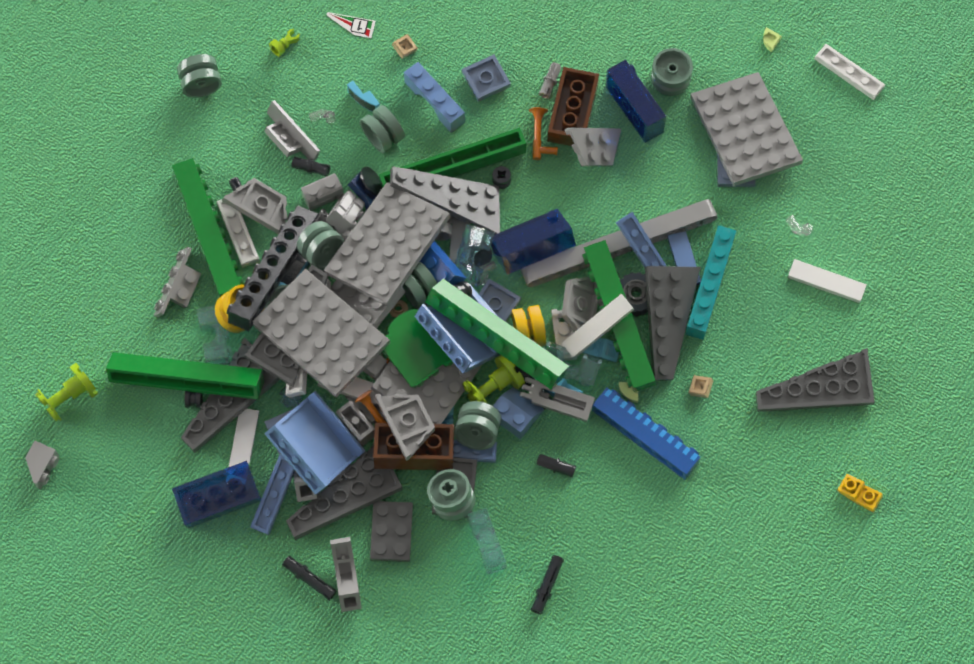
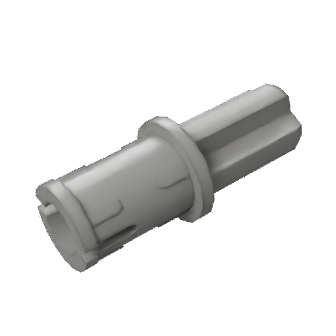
(550, 80)

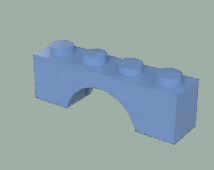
(445, 107)

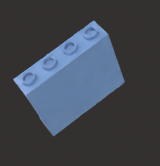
(458, 344)
(314, 442)

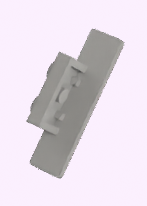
(288, 135)
(180, 285)

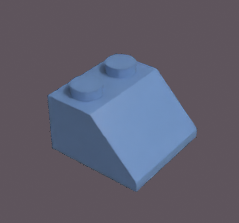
(517, 412)

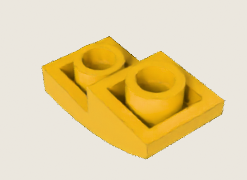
(860, 493)

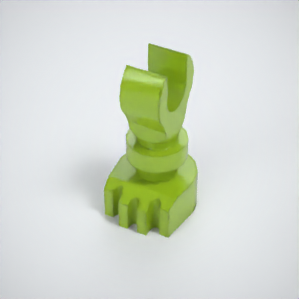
(279, 47)

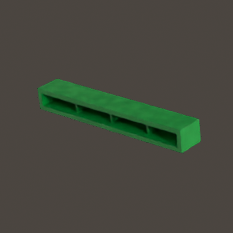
(469, 156)
(206, 225)
(625, 332)
(497, 334)
(185, 375)

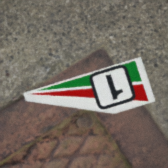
(355, 25)

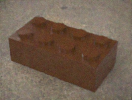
(572, 104)
(433, 454)

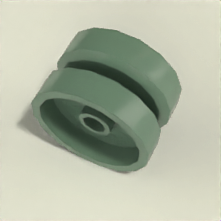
(671, 71)
(199, 75)
(382, 129)
(319, 244)
(419, 285)
(477, 425)
(451, 494)

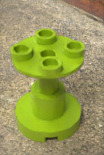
(498, 380)
(72, 388)

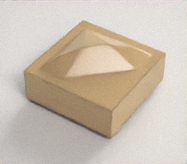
(404, 46)
(700, 386)

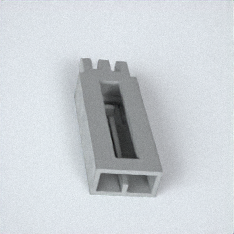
(564, 401)

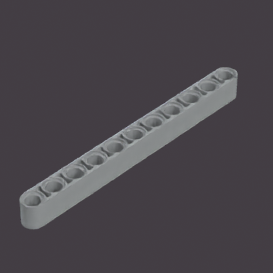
(656, 229)

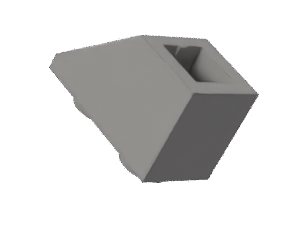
(40, 463)

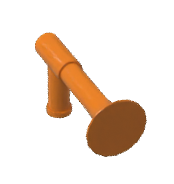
(538, 113)
(366, 400)

